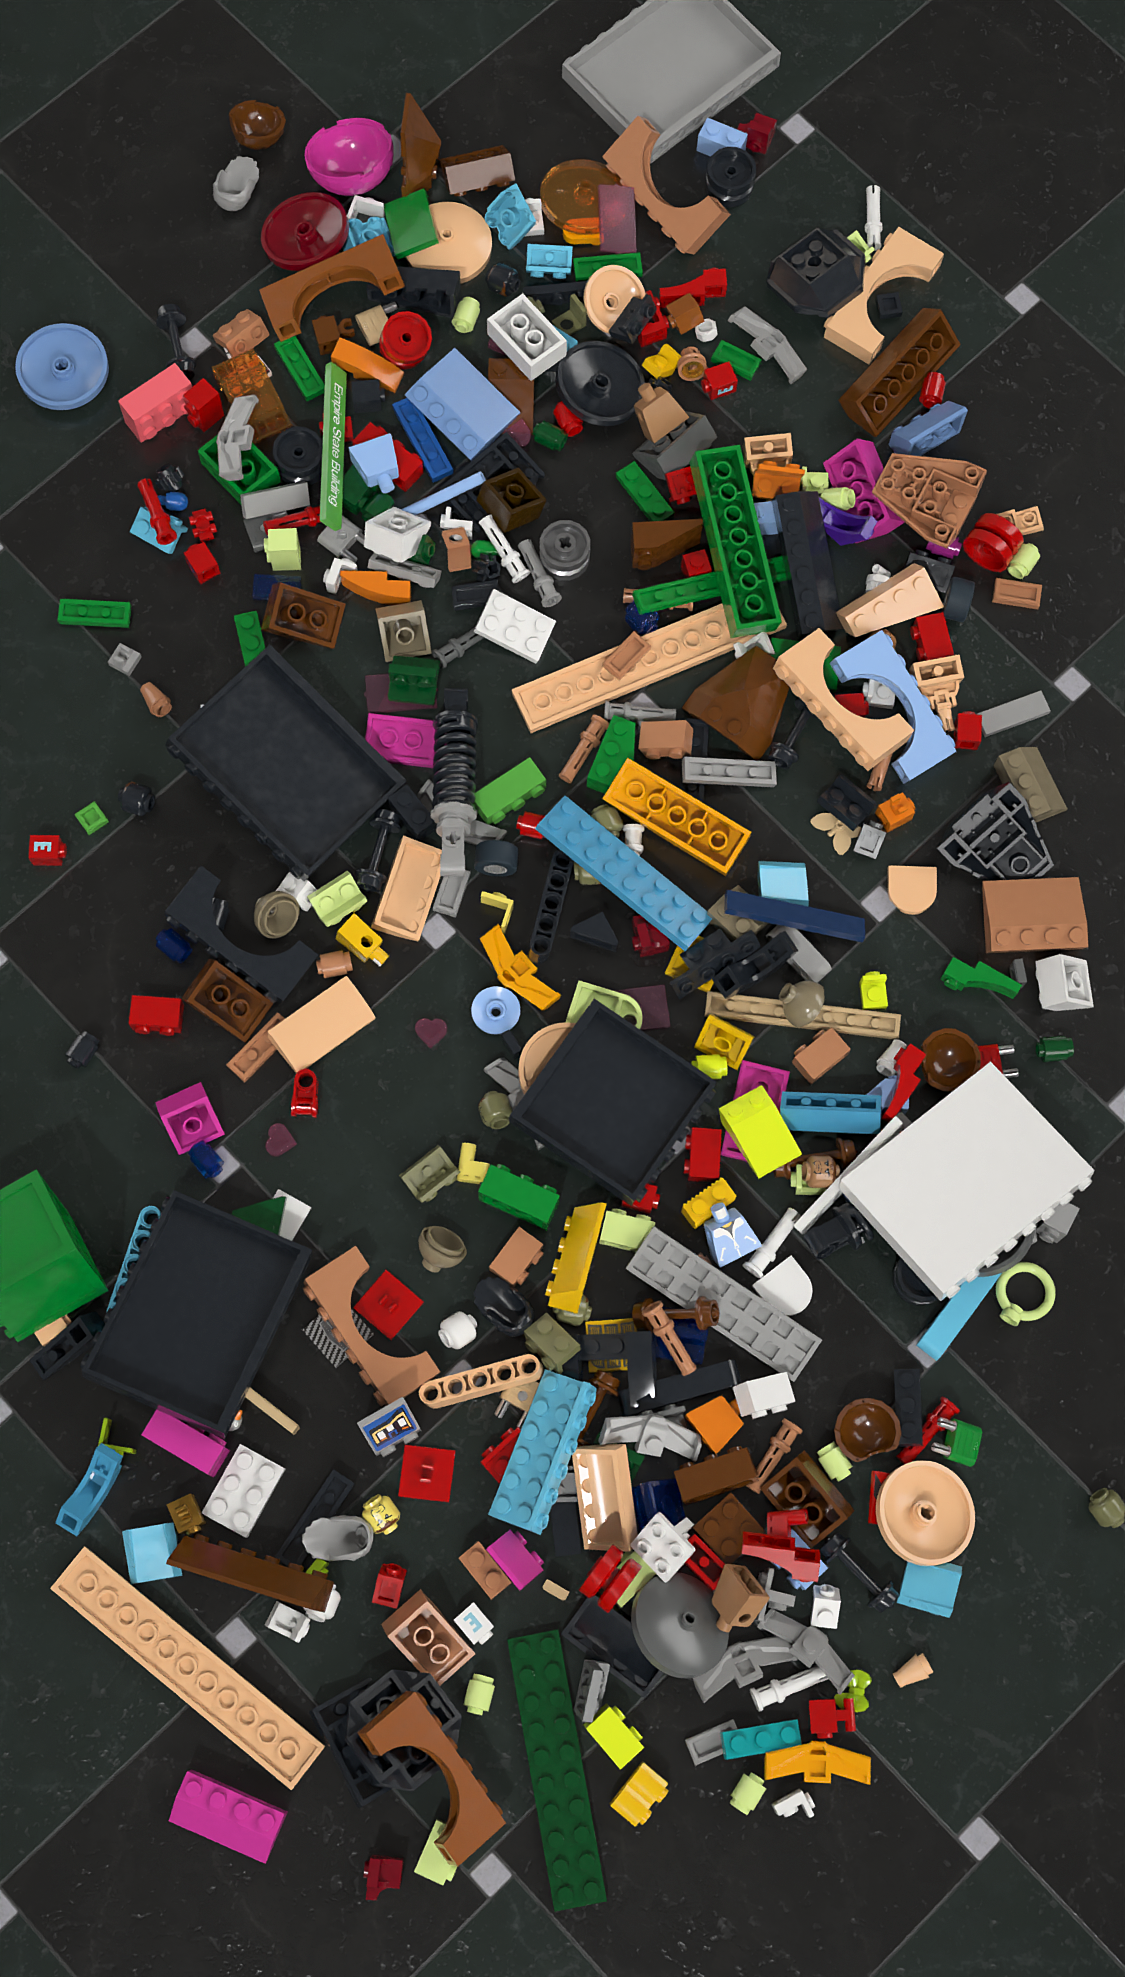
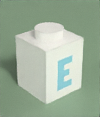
(474, 1624)

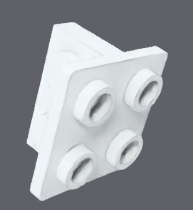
(664, 1545)

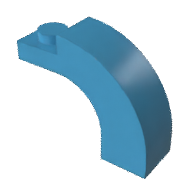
(91, 1491)

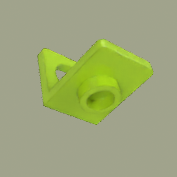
(105, 1435)

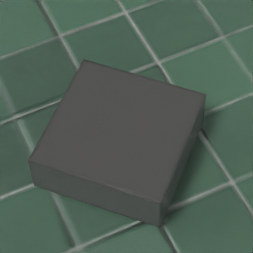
(1017, 972)

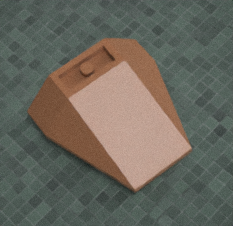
(930, 494)

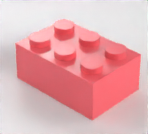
(155, 403)

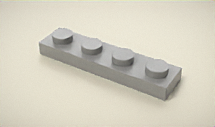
(729, 772)

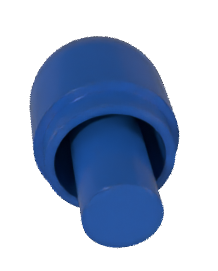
(174, 501)

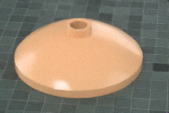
(611, 284)

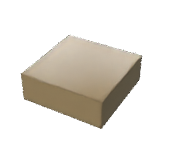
(555, 1590)

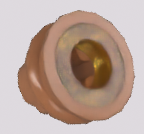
(695, 362)

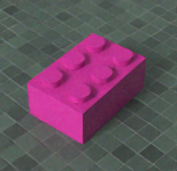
(187, 1442)

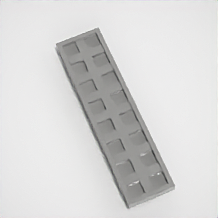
(742, 1314)

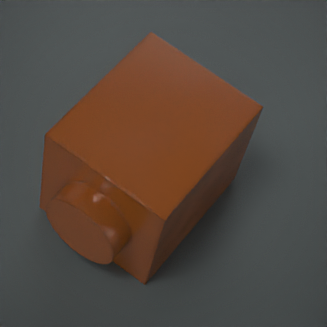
(684, 314)

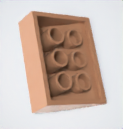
(1034, 915)

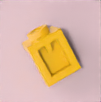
(663, 363)

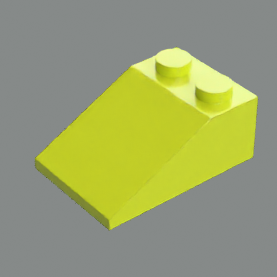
(759, 1131)

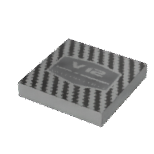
(322, 1337)

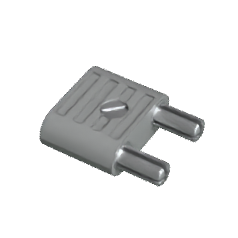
(341, 540)

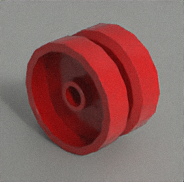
(410, 328)
(993, 542)
(610, 1578)

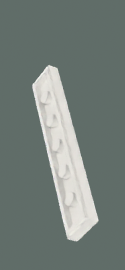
(833, 1192)

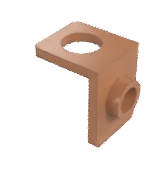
(458, 551)

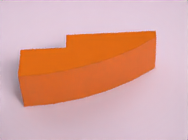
(366, 365)
(377, 587)

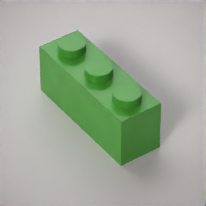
(509, 792)

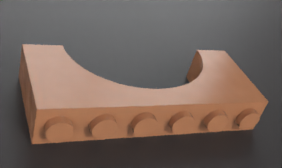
(631, 161)
(388, 1375)

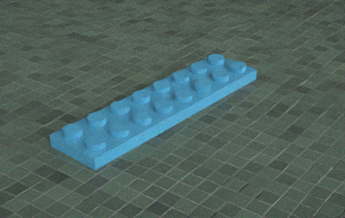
(624, 873)

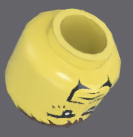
(381, 1514)

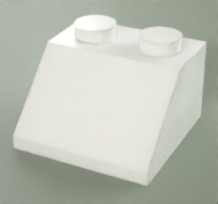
(395, 534)
(1063, 983)

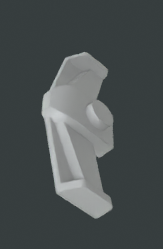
(770, 342)
(235, 437)
(478, 830)
(507, 1076)
(651, 1435)
(809, 1646)
(743, 1664)

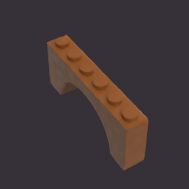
(290, 296)
(471, 1812)

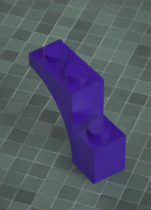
(846, 527)

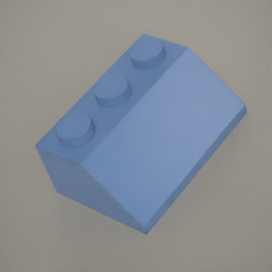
(928, 430)

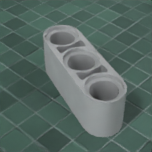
(807, 960)

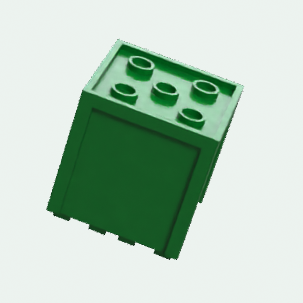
(41, 1259)

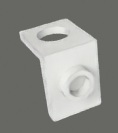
(366, 206)

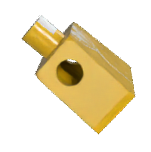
(356, 932)

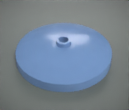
(62, 366)

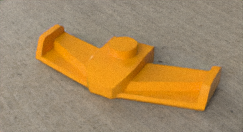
(517, 970)
(817, 1763)

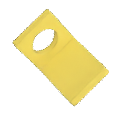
(499, 900)

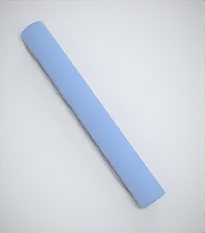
(445, 494)

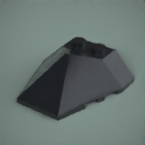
(997, 838)

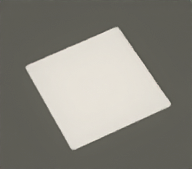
(293, 1216)

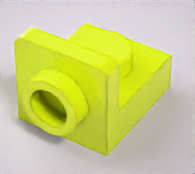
(873, 991)

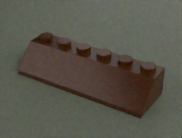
(900, 371)
(252, 1573)

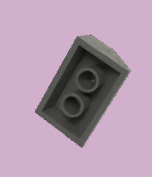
(676, 447)

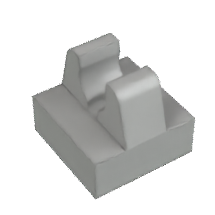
(124, 659)

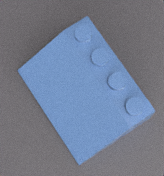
(462, 404)

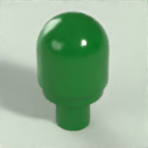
(484, 547)

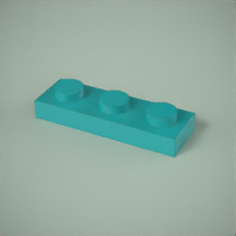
(760, 1739)

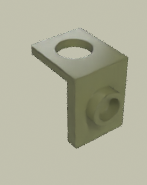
(576, 314)

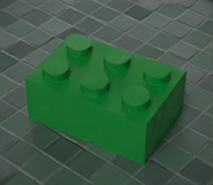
(256, 470)
(519, 1196)

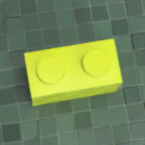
(614, 1736)

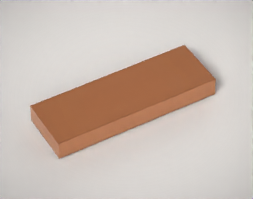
(255, 1052)

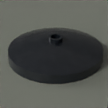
(599, 383)

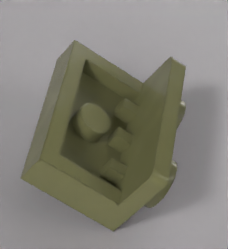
(430, 1174)
(550, 1343)

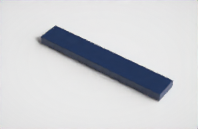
(794, 916)

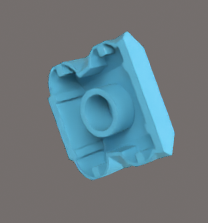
(510, 216)
(362, 232)
(783, 882)
(148, 1552)
(930, 1587)

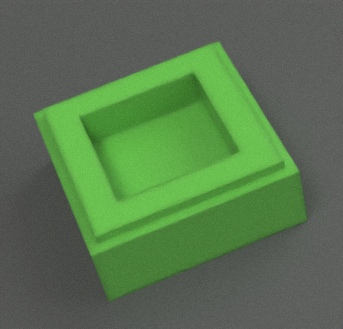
(91, 818)

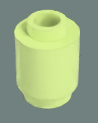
(466, 315)
(840, 498)
(1024, 561)
(834, 1462)
(479, 1694)
(747, 1793)

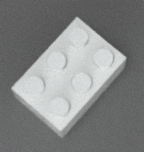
(526, 337)

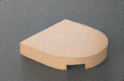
(912, 887)

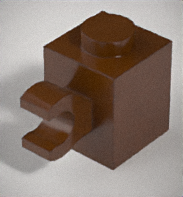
(328, 333)

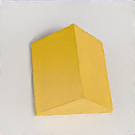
(724, 1039)

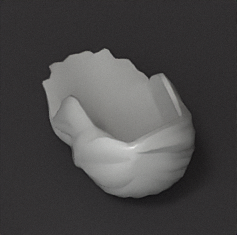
(236, 183)
(338, 1538)

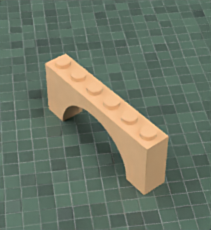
(900, 257)
(864, 738)

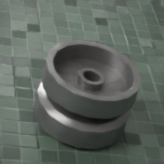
(565, 550)

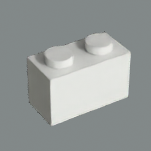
(764, 1394)

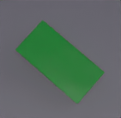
(742, 362)

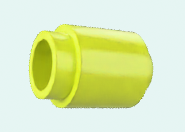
(711, 1065)

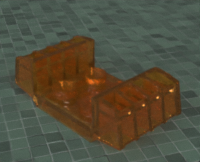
(244, 377)

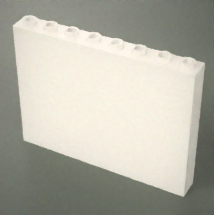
(966, 1181)

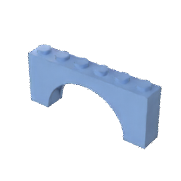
(879, 661)

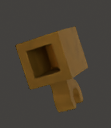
(186, 1515)

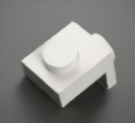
(449, 523)
(332, 576)
(760, 640)
(298, 889)
(825, 1606)
(288, 1622)

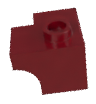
(759, 132)
(648, 938)
(382, 1873)

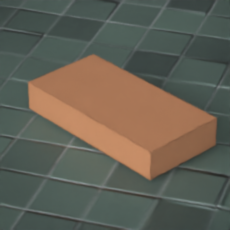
(1017, 593)
(626, 656)

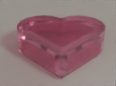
(431, 1031)
(279, 1140)

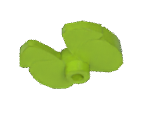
(856, 1691)

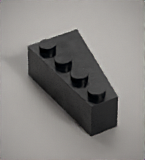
(424, 291)

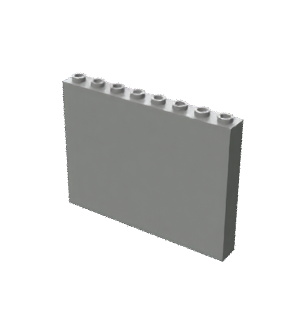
(671, 66)

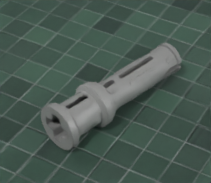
(542, 581)
(637, 713)

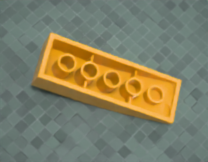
(677, 817)

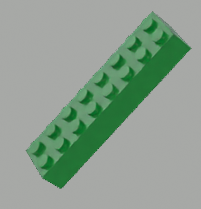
(735, 541)

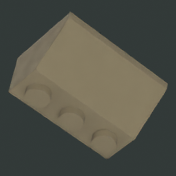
(1031, 778)

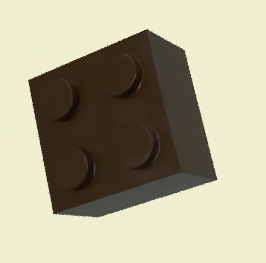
(511, 499)

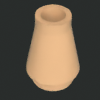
(914, 1670)

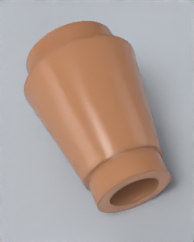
(156, 701)

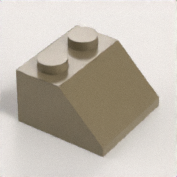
(403, 630)
(732, 925)

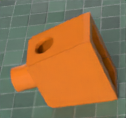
(716, 1422)

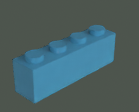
(832, 1112)

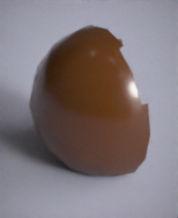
(257, 124)
(949, 1059)
(867, 1429)

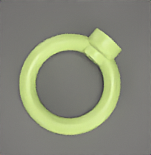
(1013, 1313)

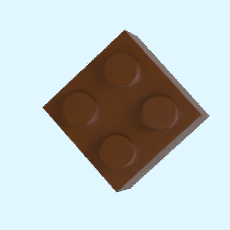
(724, 1527)

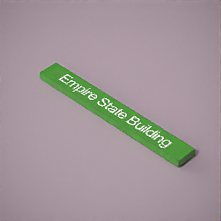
(333, 447)

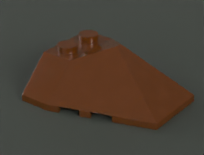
(418, 148)
(742, 702)

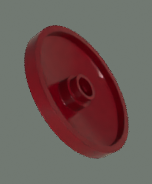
(304, 231)

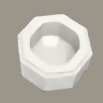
(707, 330)

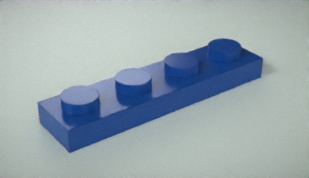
(423, 440)

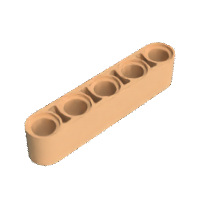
(469, 1378)

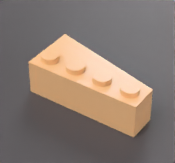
(891, 602)

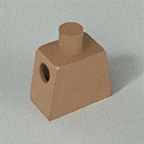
(658, 412)
(738, 1597)

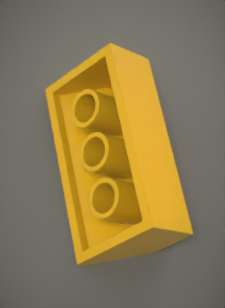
(576, 1257)

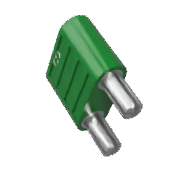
(961, 1441)

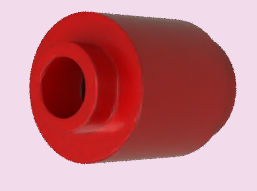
(932, 389)
(567, 420)
(527, 824)

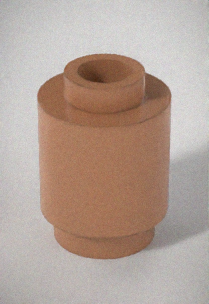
(334, 964)

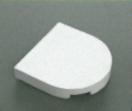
(785, 1287)

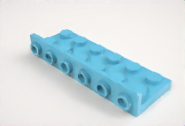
(543, 1452)

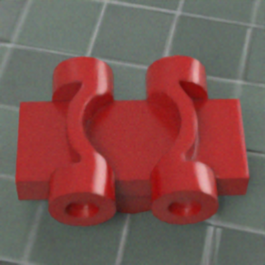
(203, 529)

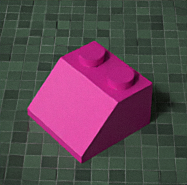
(189, 1118)
(515, 1559)

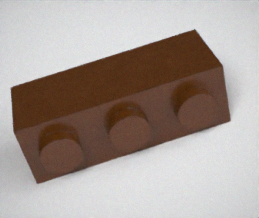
(716, 1475)

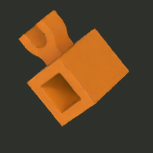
(895, 812)

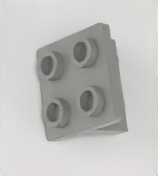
(777, 1600)

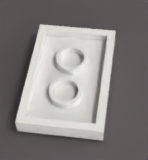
(514, 626)
(243, 1491)

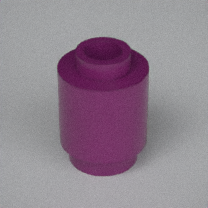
(953, 549)

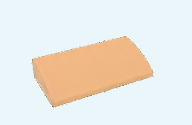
(408, 890)
(321, 1025)
(605, 1496)

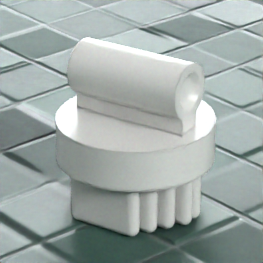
(879, 576)

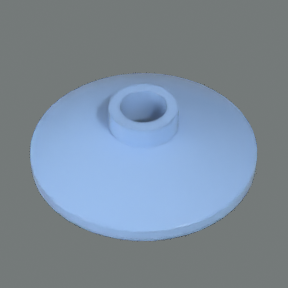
(491, 999)

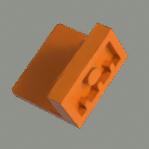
(775, 480)

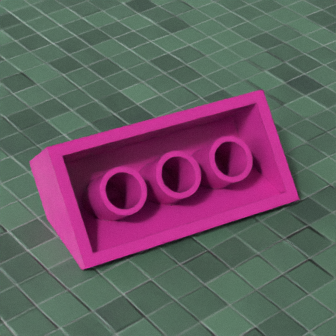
(859, 469)
(227, 1816)

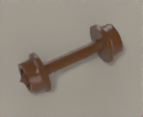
(844, 1153)
(705, 1313)
(605, 1384)

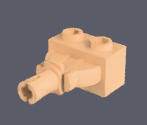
(767, 448)
(940, 684)

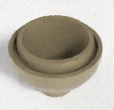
(276, 914)
(802, 1002)
(440, 1248)

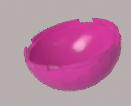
(350, 156)

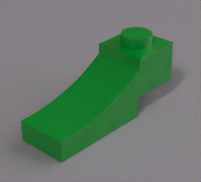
(982, 976)

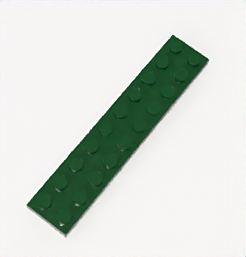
(556, 1771)

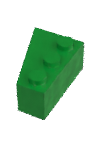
(612, 754)

